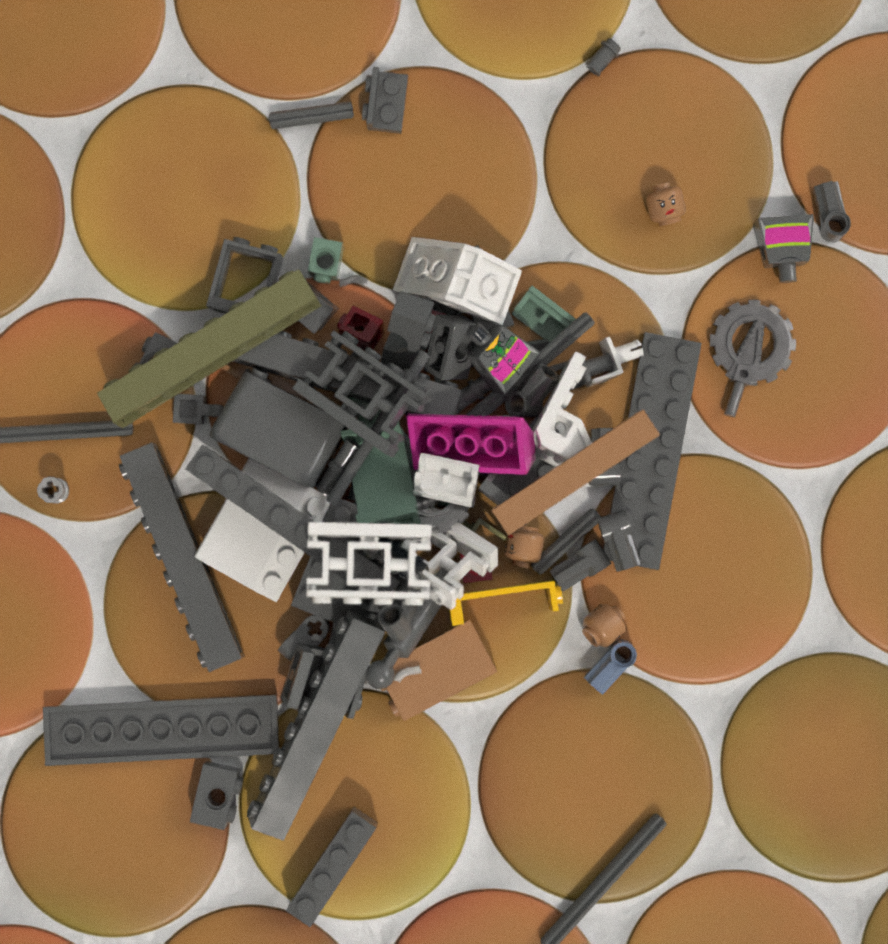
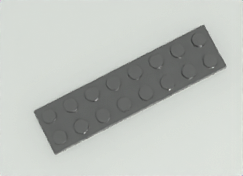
(649, 475)
(161, 730)

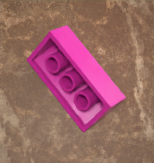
(491, 442)

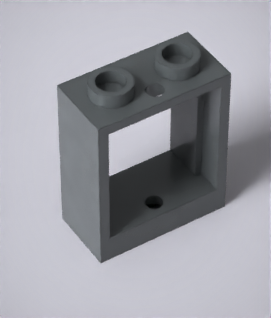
(242, 247)

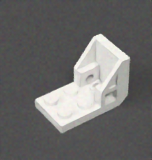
(458, 278)
(571, 435)

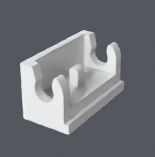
(446, 479)

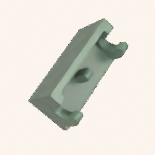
(542, 314)

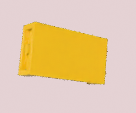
(553, 592)

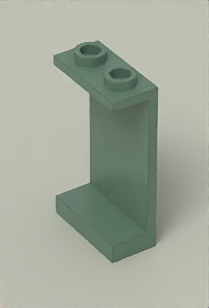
(384, 485)

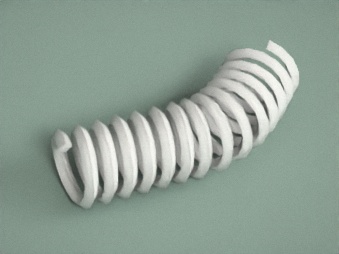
(407, 671)

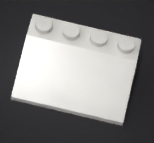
(248, 548)

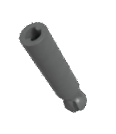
(381, 672)

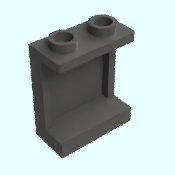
(297, 684)

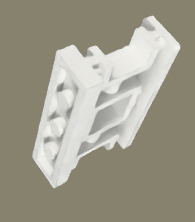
(369, 538)
(478, 554)

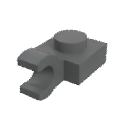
(192, 409)

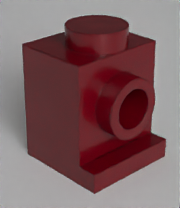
(360, 320)

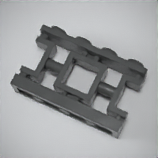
(350, 412)

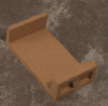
(446, 667)

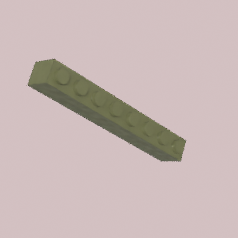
(209, 348)

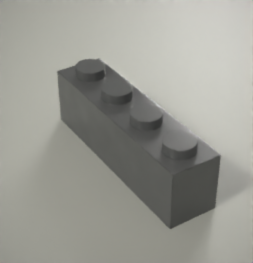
(332, 866)

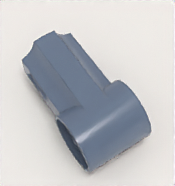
(608, 668)

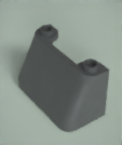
(278, 429)

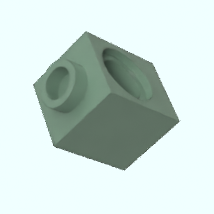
(321, 248)

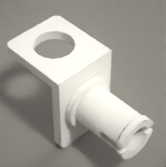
(618, 355)

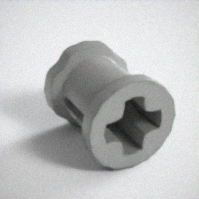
(48, 483)

